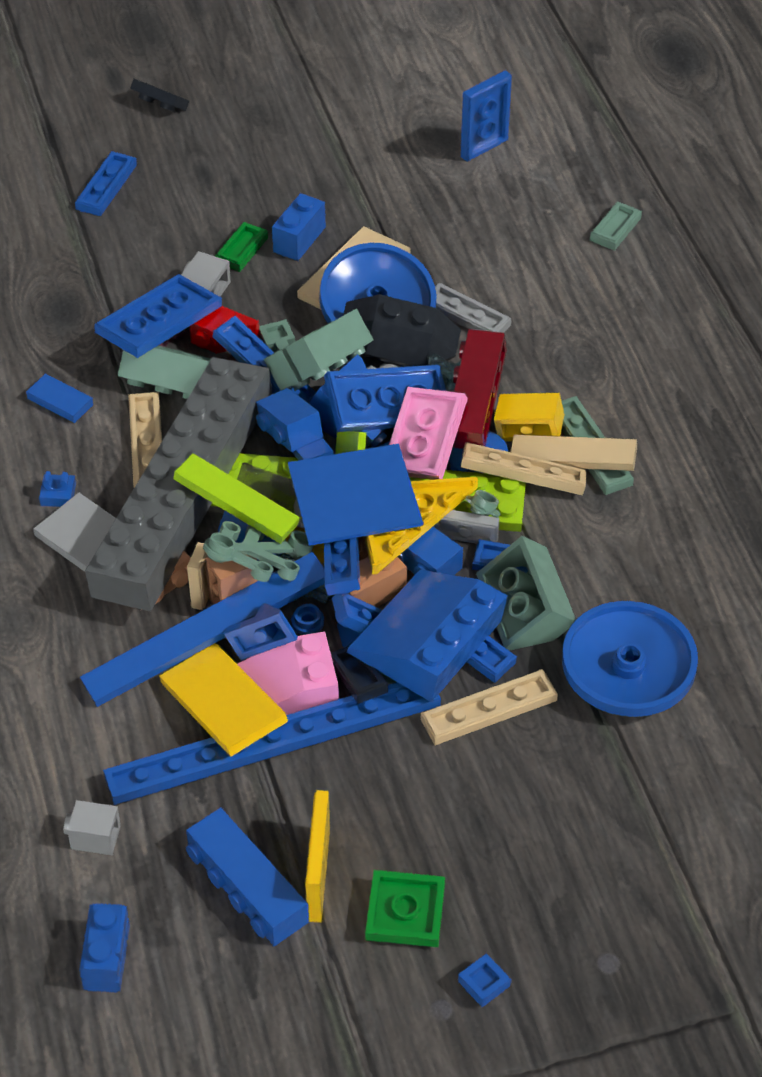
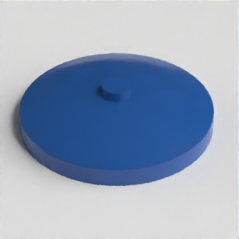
(372, 271)
(629, 658)

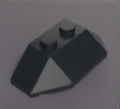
(405, 330)

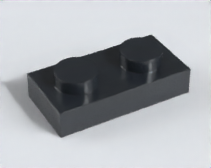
(149, 93)

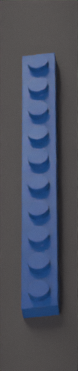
(302, 730)

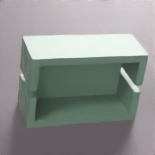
(319, 351)

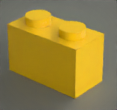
(529, 415)

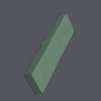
(580, 424)

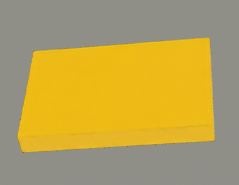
(317, 855)

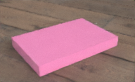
(428, 430)

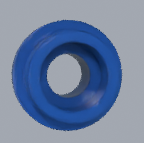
(305, 613)

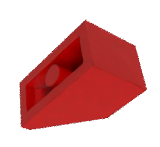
(203, 329)

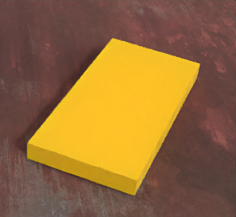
(223, 699)

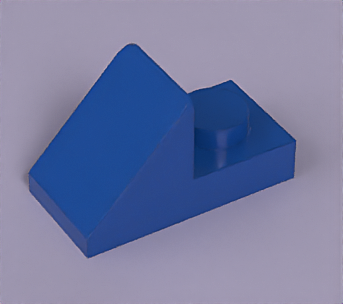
(352, 617)
(261, 633)

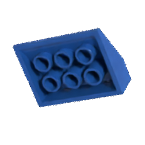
(430, 630)

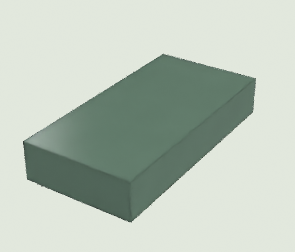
(615, 225)

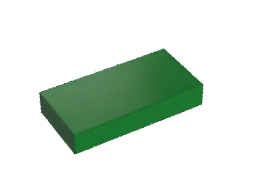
(243, 245)

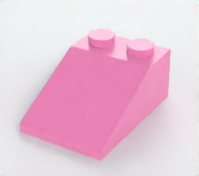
(296, 673)

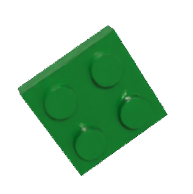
(405, 908)

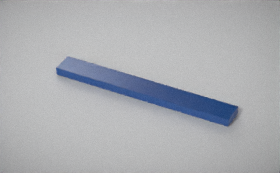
(198, 632)

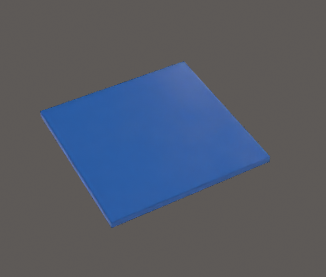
(354, 494)

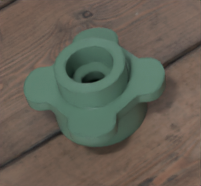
(483, 503)

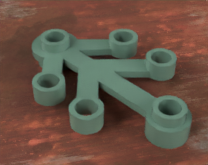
(223, 548)

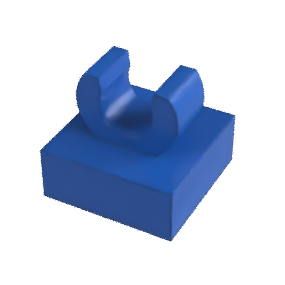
(57, 489)

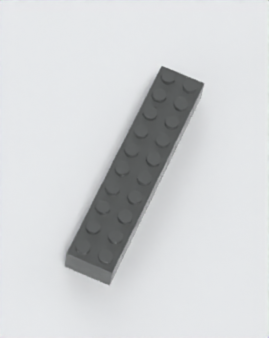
(163, 513)

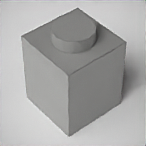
(93, 827)

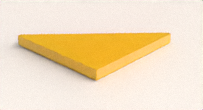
(434, 501)

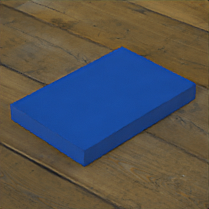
(485, 115)

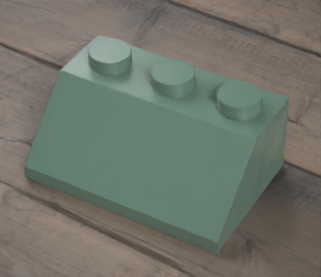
(165, 369)
(536, 600)

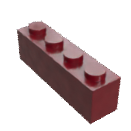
(479, 379)

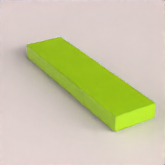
(236, 498)

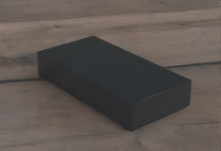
(358, 677)

